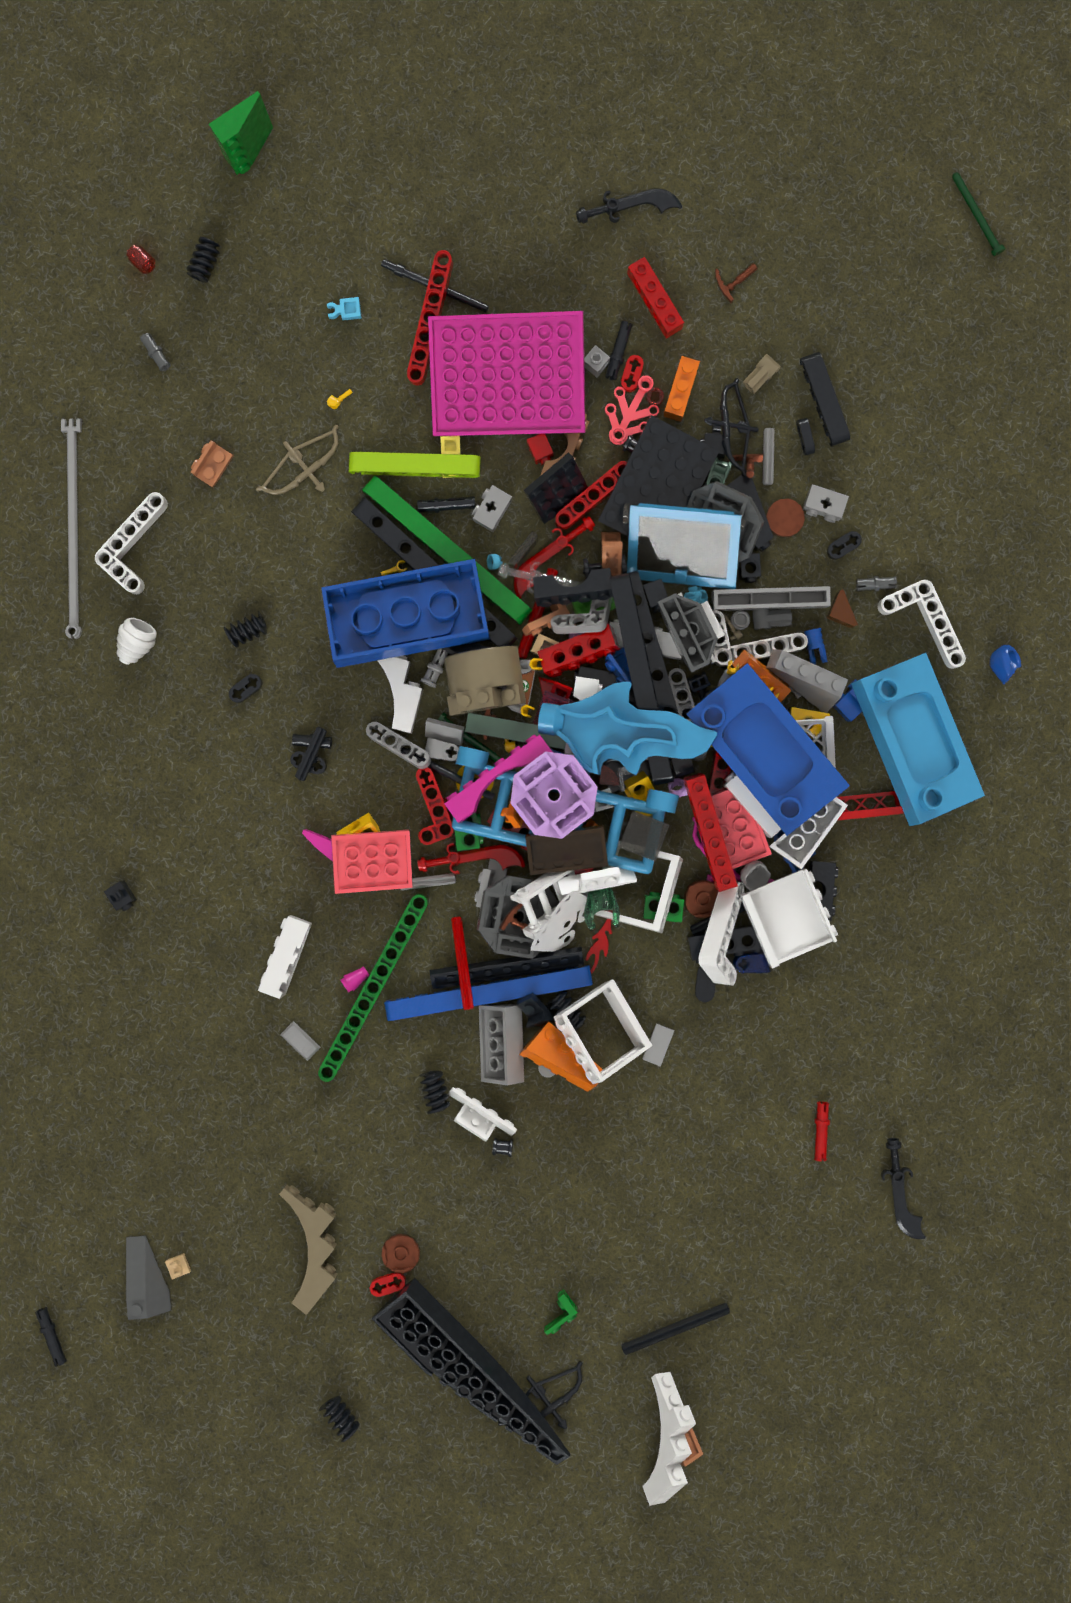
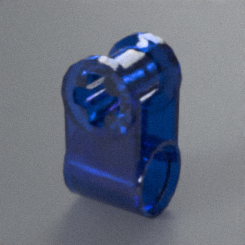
(755, 963)

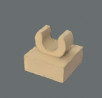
(178, 1266)

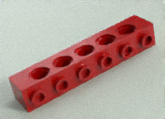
(710, 832)

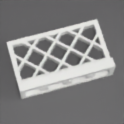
(827, 735)

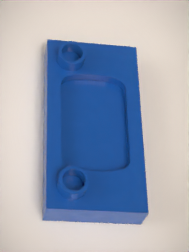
(405, 613)
(768, 749)

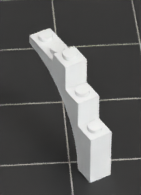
(406, 696)
(674, 1449)

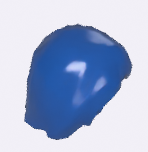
(1005, 662)

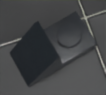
(536, 1011)

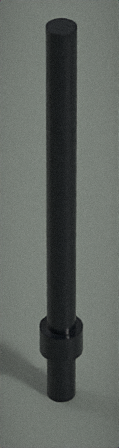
(400, 270)
(447, 773)

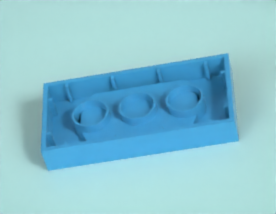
(917, 740)

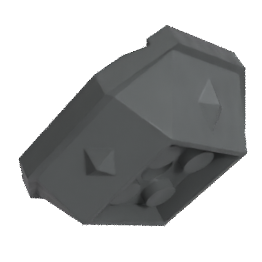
(723, 498)
(494, 908)

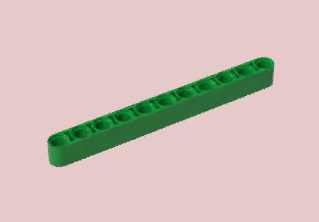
(444, 547)
(367, 994)

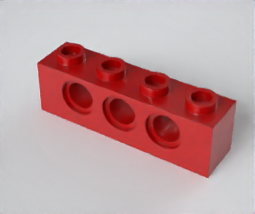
(655, 297)
(569, 648)

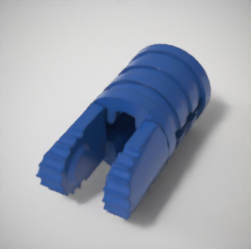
(814, 642)

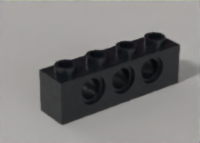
(737, 948)

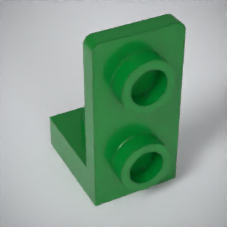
(564, 1302)

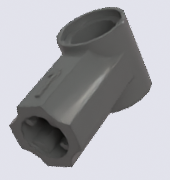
(771, 618)

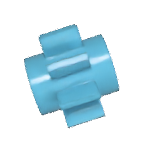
(696, 594)

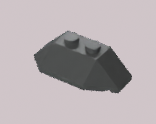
(689, 630)

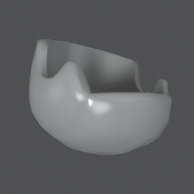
(754, 875)

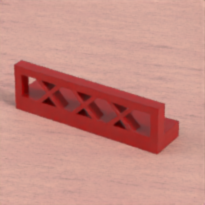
(897, 809)

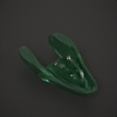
(598, 901)

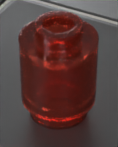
(141, 259)

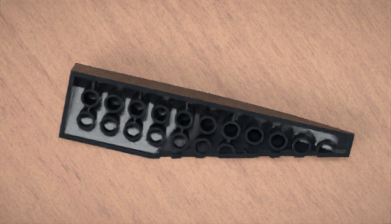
(460, 1361)

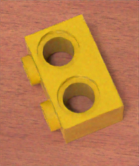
(639, 779)

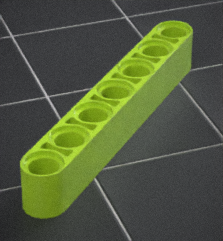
(414, 464)

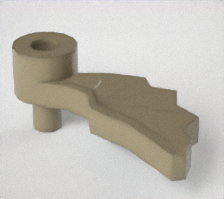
(736, 634)

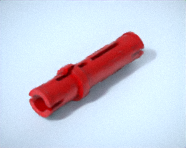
(821, 1131)

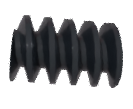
(202, 259)
(246, 630)
(560, 1003)
(435, 1091)
(341, 1417)

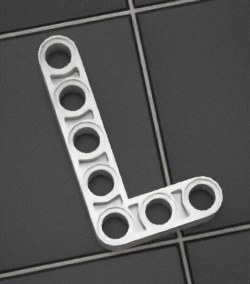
(128, 541)
(929, 617)
(768, 644)
(718, 935)

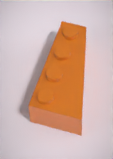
(551, 1051)

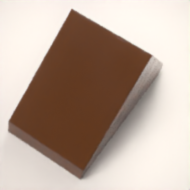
(841, 611)

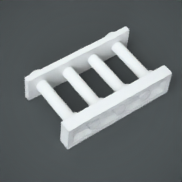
(538, 887)

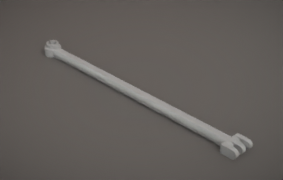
(71, 431)

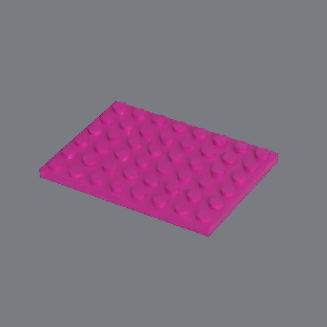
(507, 373)

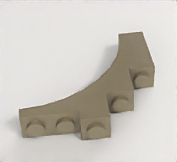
(320, 1246)

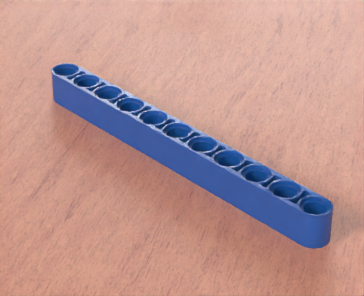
(489, 993)

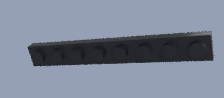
(509, 967)

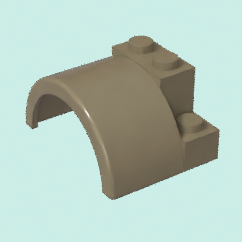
(478, 673)

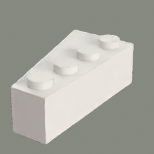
(806, 838)
(285, 956)

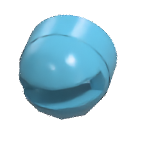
(496, 561)

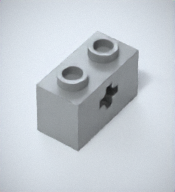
(835, 501)
(491, 519)

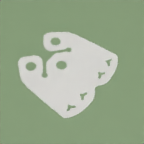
(555, 928)

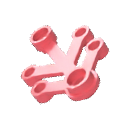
(629, 414)

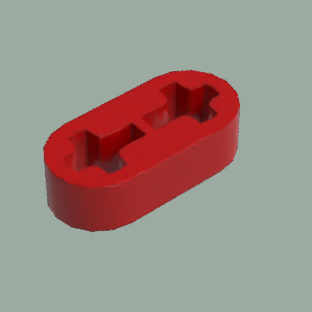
(636, 375)
(389, 1288)

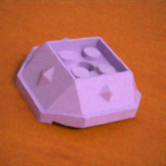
(532, 791)

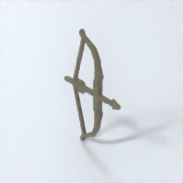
(296, 457)

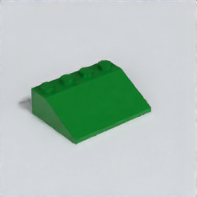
(242, 132)

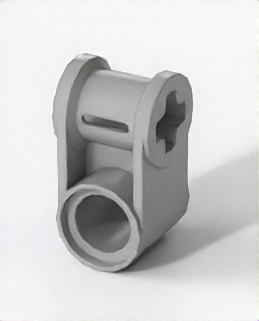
(439, 749)

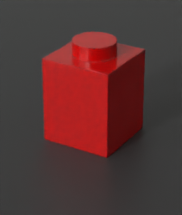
(540, 448)

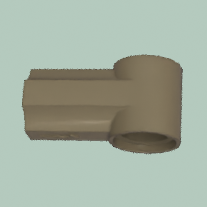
(764, 370)

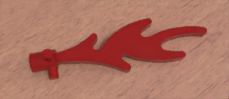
(601, 943)

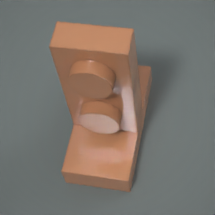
(611, 551)
(536, 626)

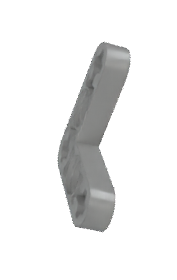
(561, 625)

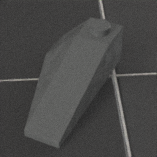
(145, 1286)

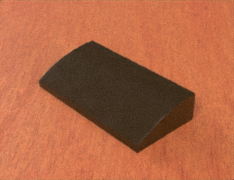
(577, 850)

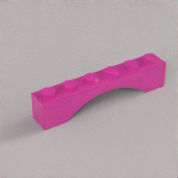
(466, 802)

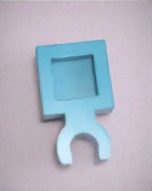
(348, 309)

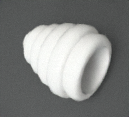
(134, 640)

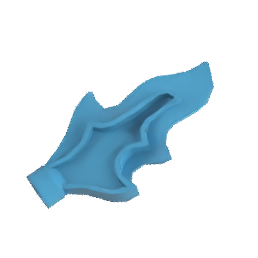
(616, 730)

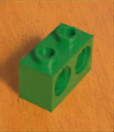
(460, 843)
(674, 917)

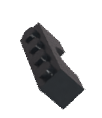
(550, 592)

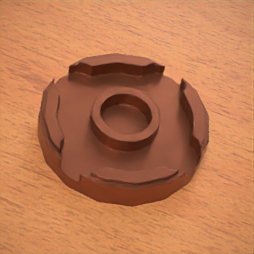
(785, 517)
(700, 898)
(400, 1253)

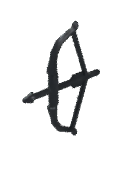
(743, 427)
(539, 1392)

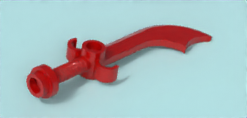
(552, 549)
(502, 854)

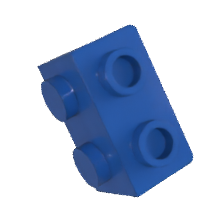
(618, 665)

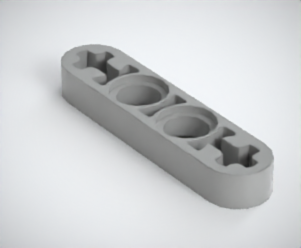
(399, 743)

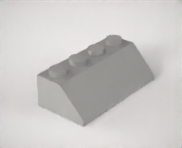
(501, 1044)

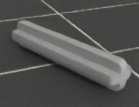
(768, 456)
(430, 881)

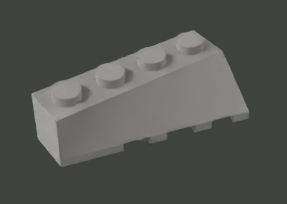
(811, 681)

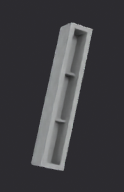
(771, 598)

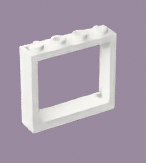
(665, 900)
(625, 1017)

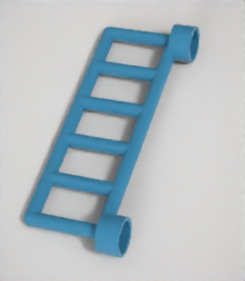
(656, 804)

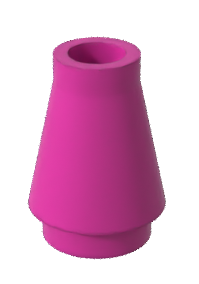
(354, 979)

